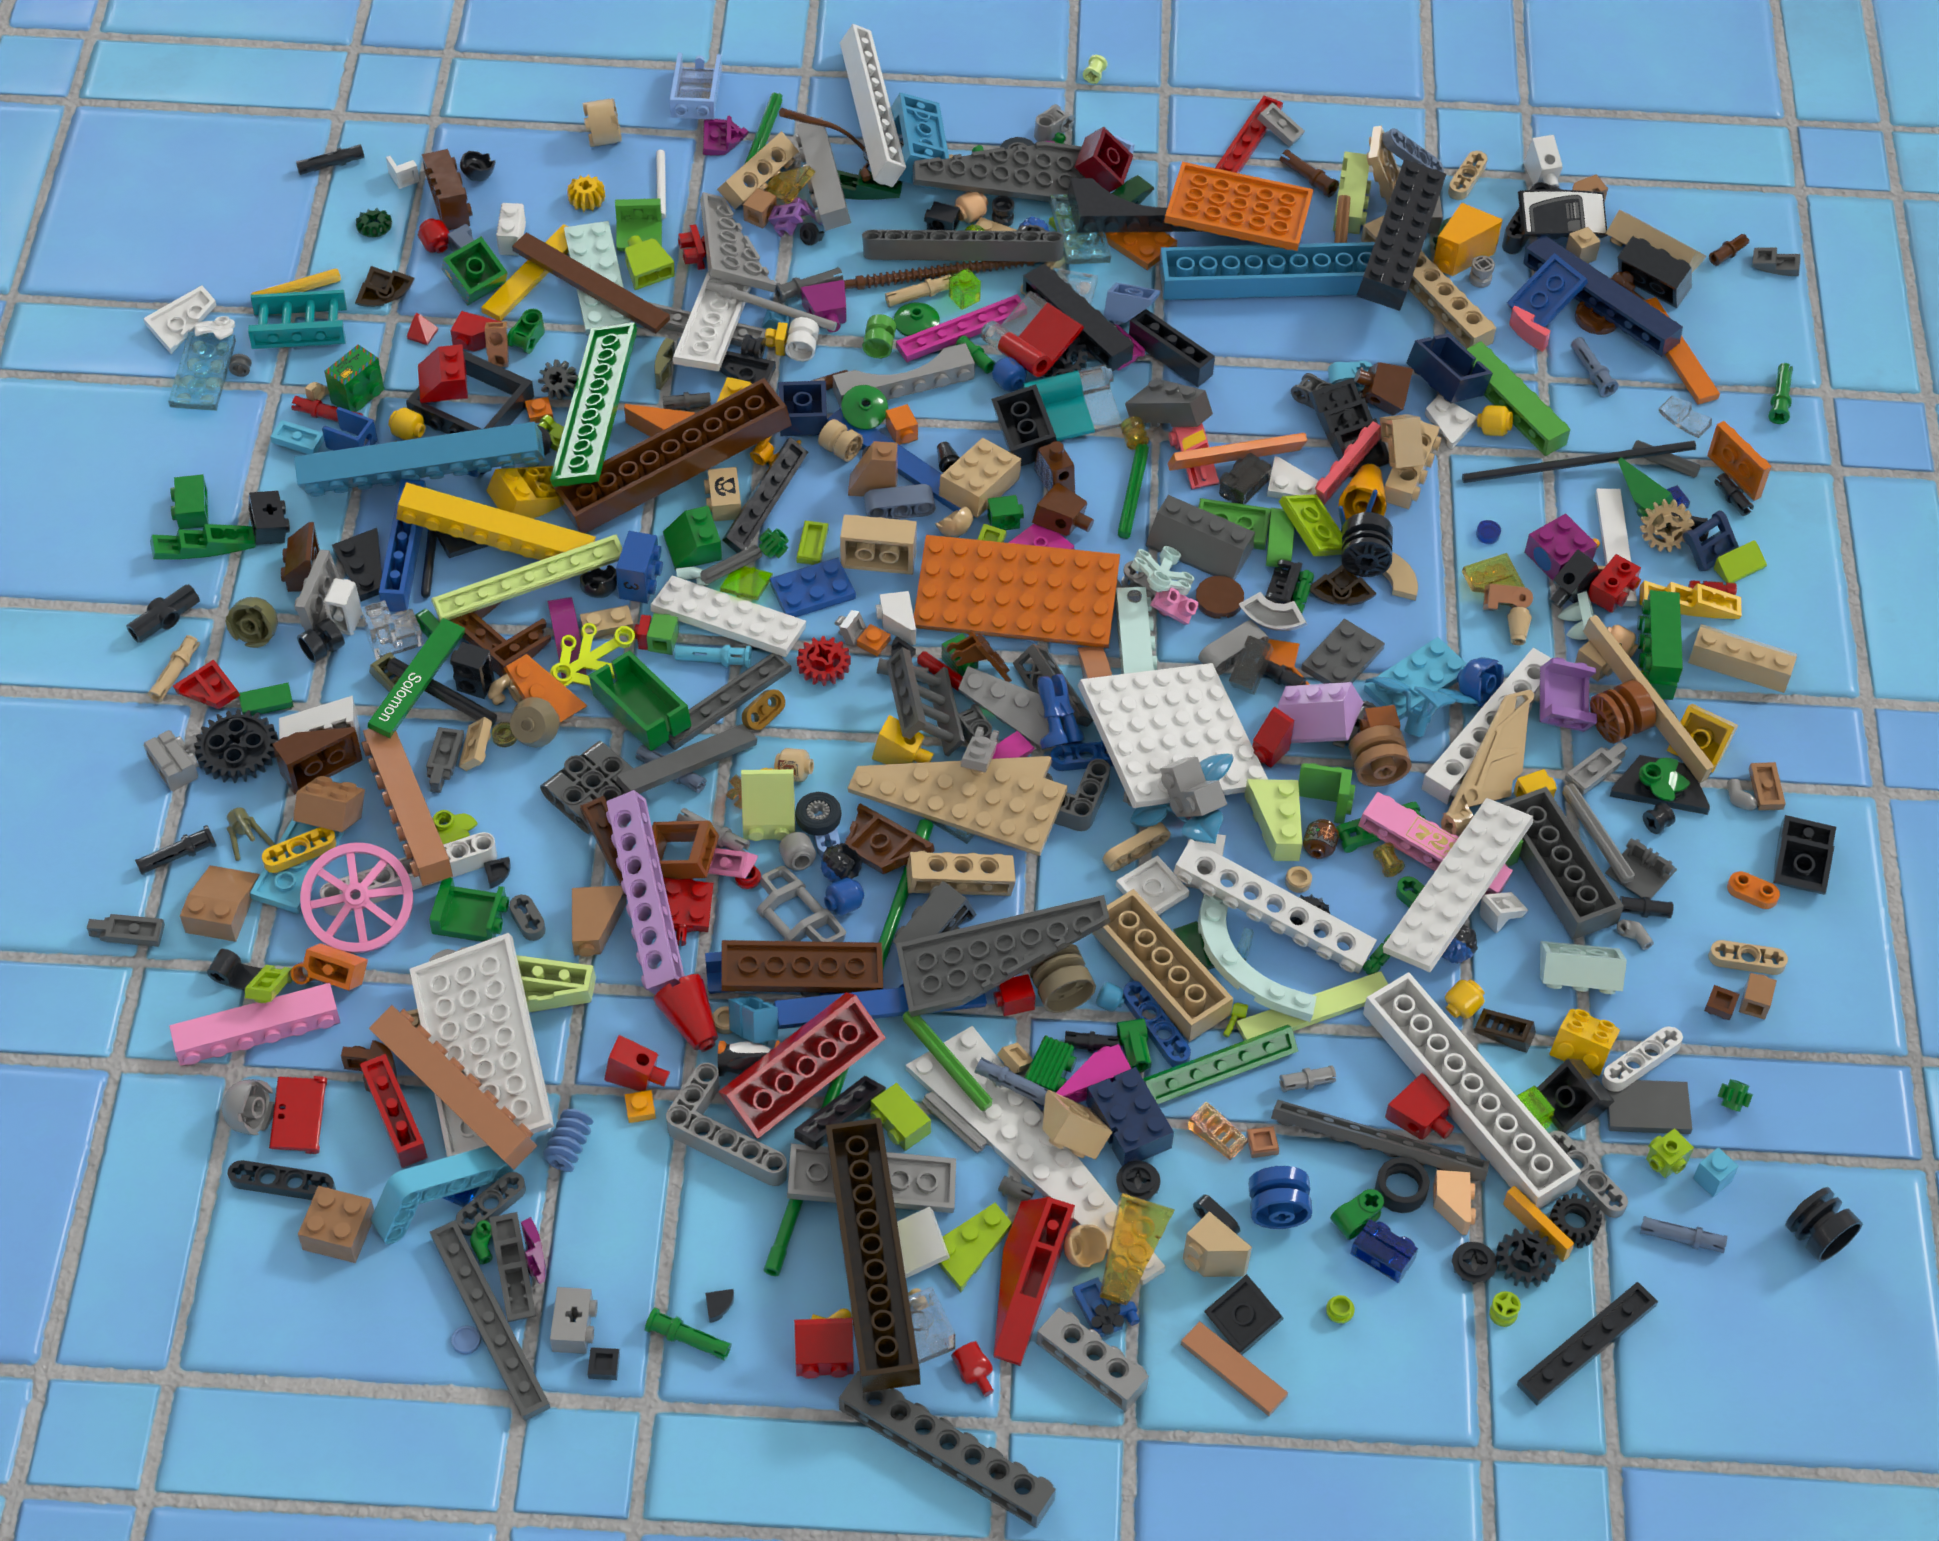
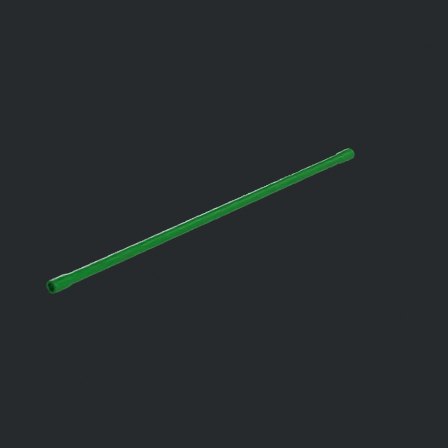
(779, 1249)

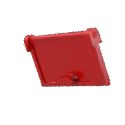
(300, 1122)

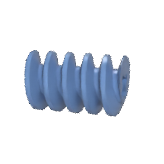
(567, 1139)

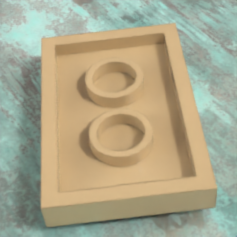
(1383, 164)

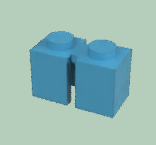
(753, 1019)

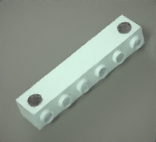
(1134, 630)

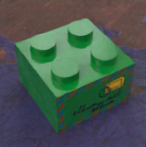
(474, 270)
(354, 379)

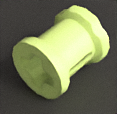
(1096, 66)

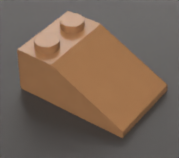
(218, 903)

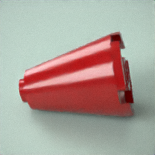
(689, 1011)

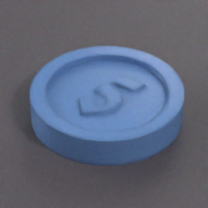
(466, 1339)

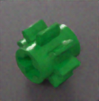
(773, 543)
(1735, 1095)

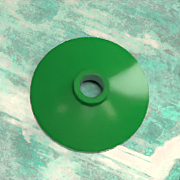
(915, 318)
(860, 416)

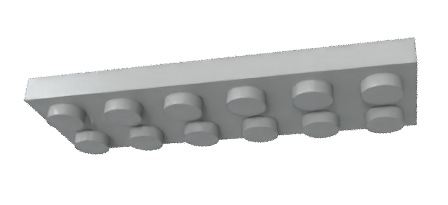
(915, 1179)

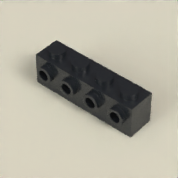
(1172, 347)

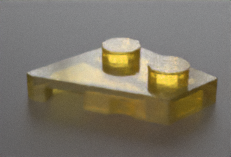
(789, 183)
(1491, 571)

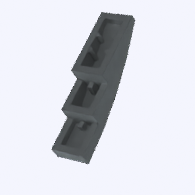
(512, 1267)

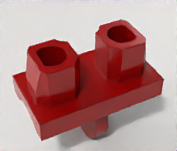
(697, 244)

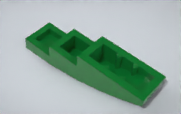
(209, 542)

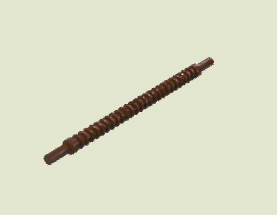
(861, 281)

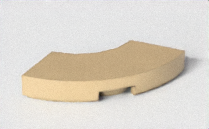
(1402, 578)

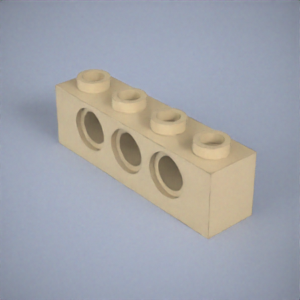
(778, 148)
(1403, 482)
(973, 881)

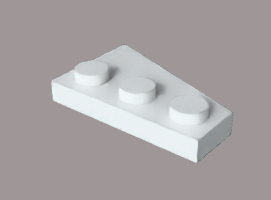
(178, 318)

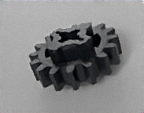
(1074, 351)
(1526, 1257)

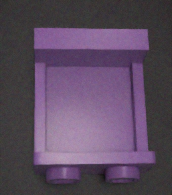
(1566, 694)

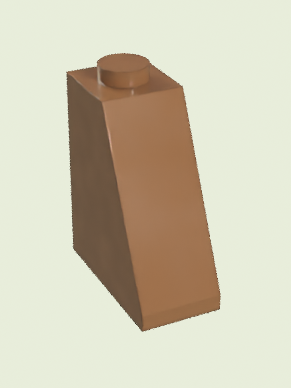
(875, 469)
(594, 917)

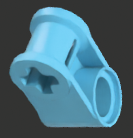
(1345, 370)

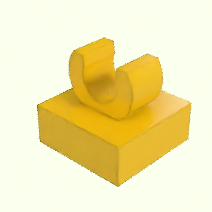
(777, 338)

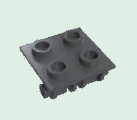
(1649, 869)

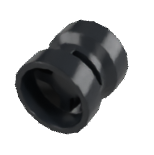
(1003, 210)

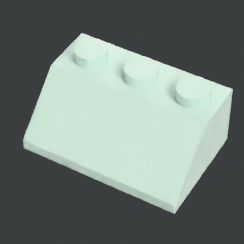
(1582, 967)

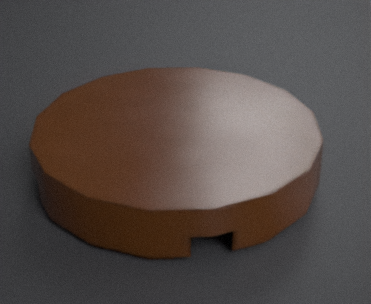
(1591, 321)
(1219, 597)

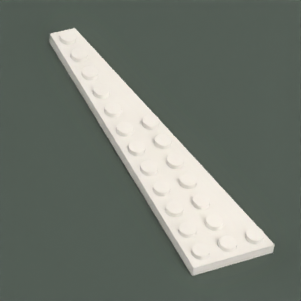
(1017, 1136)

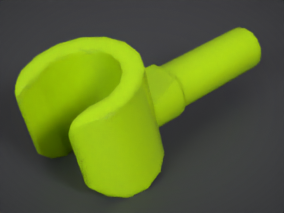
(1239, 1011)

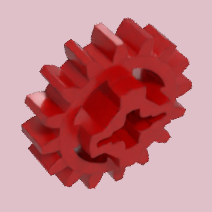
(823, 660)

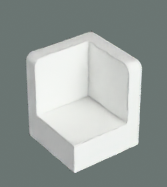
(403, 174)

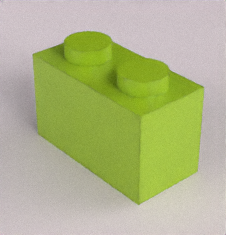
(900, 1117)

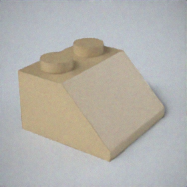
(1073, 1126)
(1215, 1249)

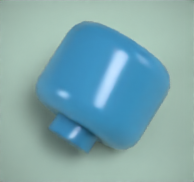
(1110, 997)

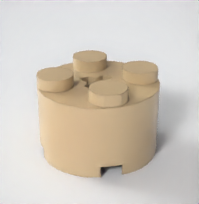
(602, 122)

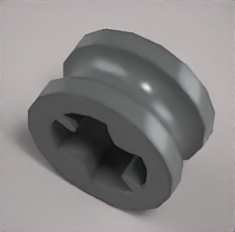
(240, 365)

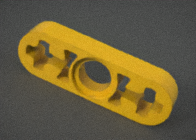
(294, 859)

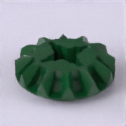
(373, 229)

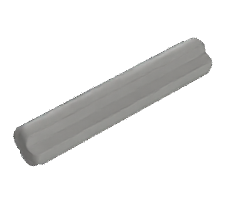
(954, 1122)

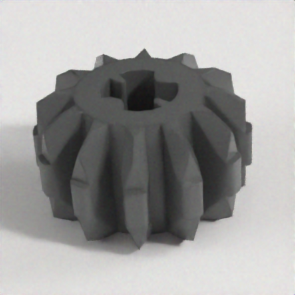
(555, 388)

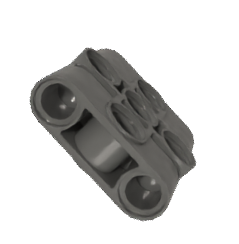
(584, 780)

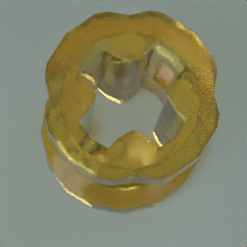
(1388, 859)

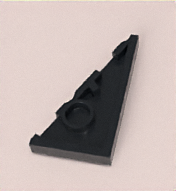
(747, 367)

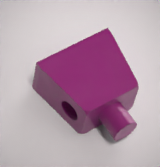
(826, 301)

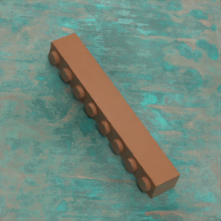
(407, 807)
(453, 1087)

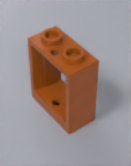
(702, 852)

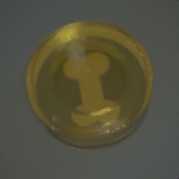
(502, 735)

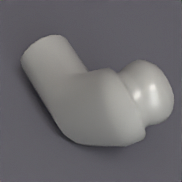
(1740, 798)

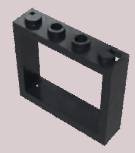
(491, 374)

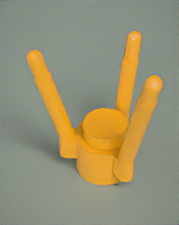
(764, 452)

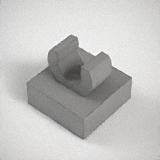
(851, 627)

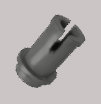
(1015, 1189)

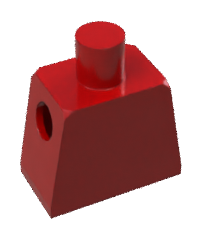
(634, 1066)
(1420, 1109)

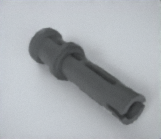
(793, 288)

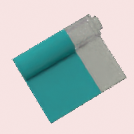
(1079, 402)

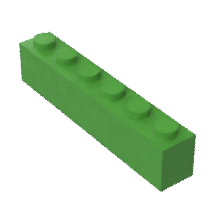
(1529, 412)

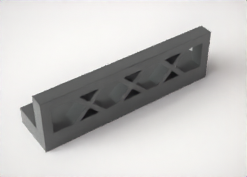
(1045, 663)

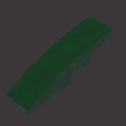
(856, 188)

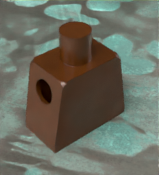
(1385, 386)
(1062, 511)

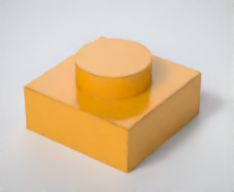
(640, 1106)

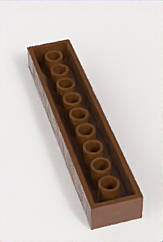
(676, 455)

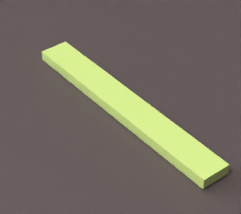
(527, 578)

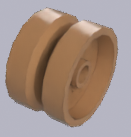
(1380, 755)

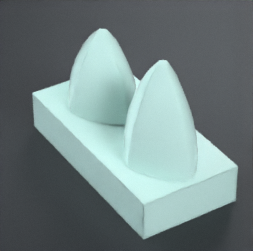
(1578, 611)

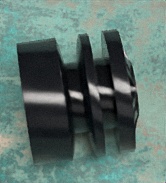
(1367, 544)
(1819, 1219)

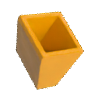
(1465, 237)

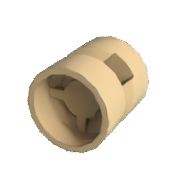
(839, 440)

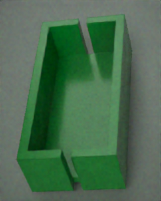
(1661, 642)
(640, 700)

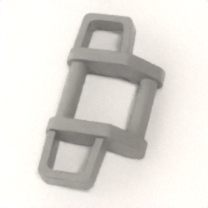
(806, 926)

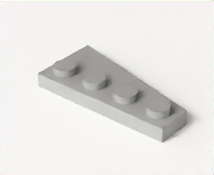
(1008, 702)

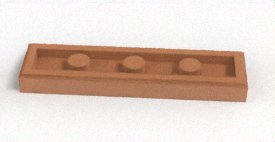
(1234, 1368)

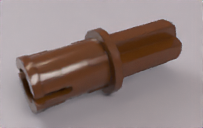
(1728, 249)

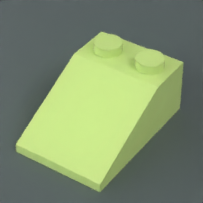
(768, 804)

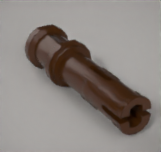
(1316, 177)

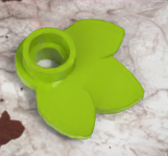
(457, 825)

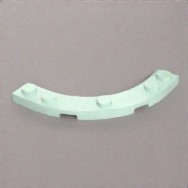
(1239, 973)

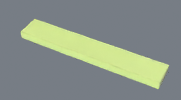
(1328, 1005)

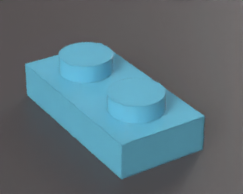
(297, 437)

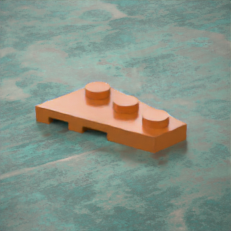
(535, 681)

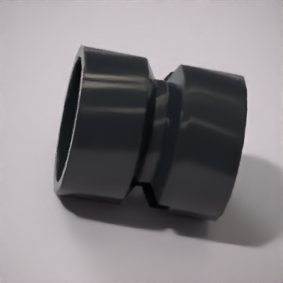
(313, 641)

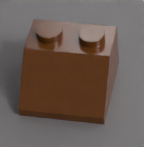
(298, 557)

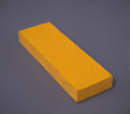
(1535, 1220)

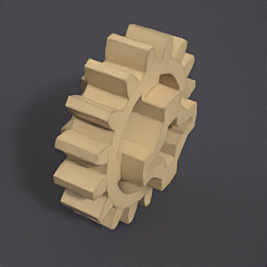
(1674, 533)

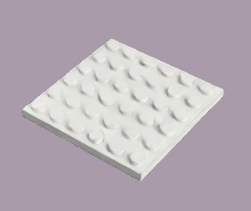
(1165, 717)

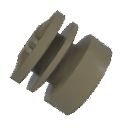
(1063, 980)

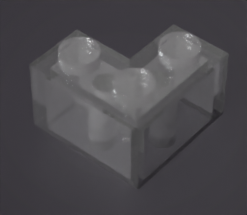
(390, 632)

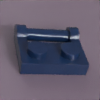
(1715, 546)

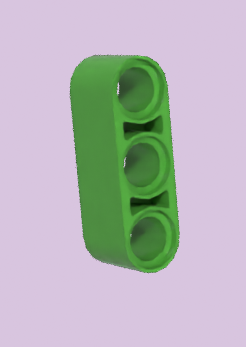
(1279, 538)

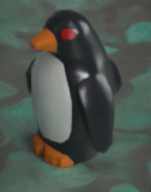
(739, 1056)

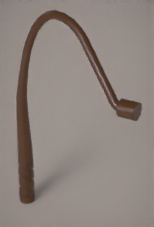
(796, 116)

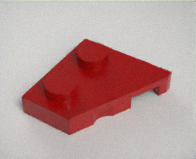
(208, 686)

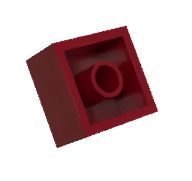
(1104, 159)

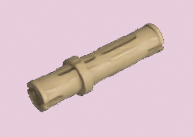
(917, 291)
(178, 661)

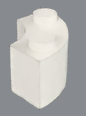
(1273, 615)

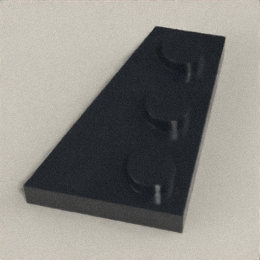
(361, 562)

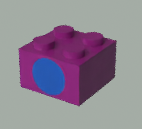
(1556, 543)

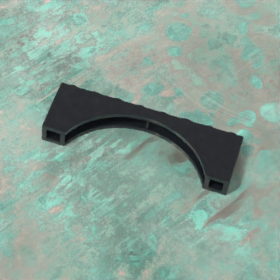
(1101, 211)

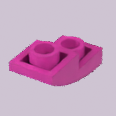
(1013, 747)

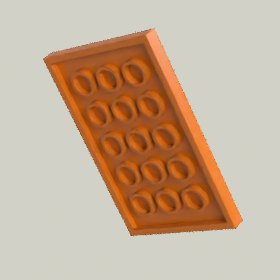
(1239, 206)

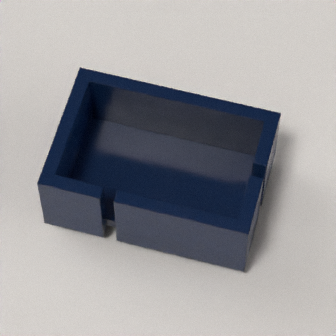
(1448, 368)
(1132, 1112)

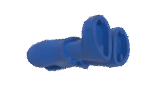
(1056, 705)

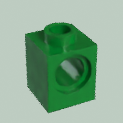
(1005, 512)

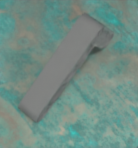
(718, 1133)

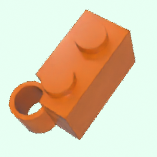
(331, 967)

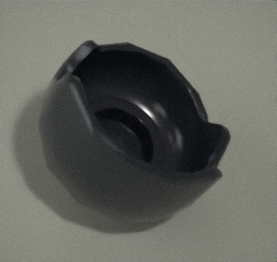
(476, 165)
(599, 582)

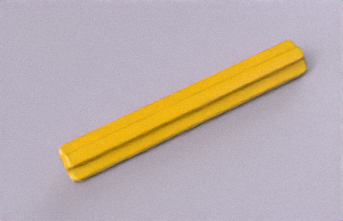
(304, 284)

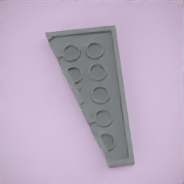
(727, 250)

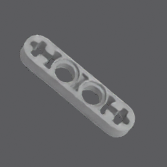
(1590, 1171)

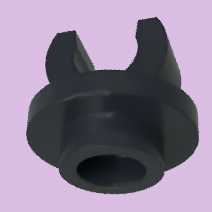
(810, 234)

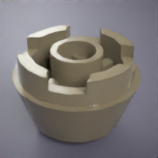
(534, 722)

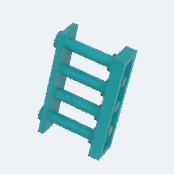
(297, 334)

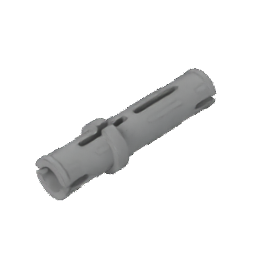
(726, 837)

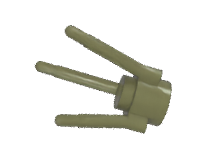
(241, 824)

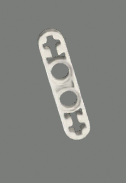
(1640, 1057)

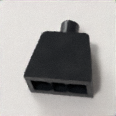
(1574, 579)

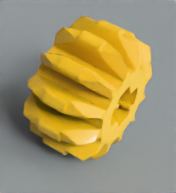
(586, 193)

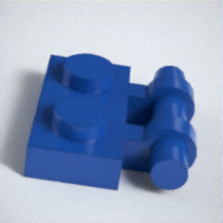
(1088, 1298)

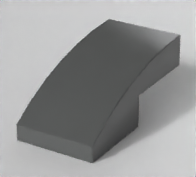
(1781, 264)

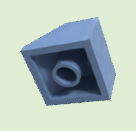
(1127, 301)

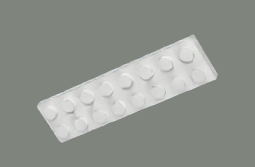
(1458, 885)

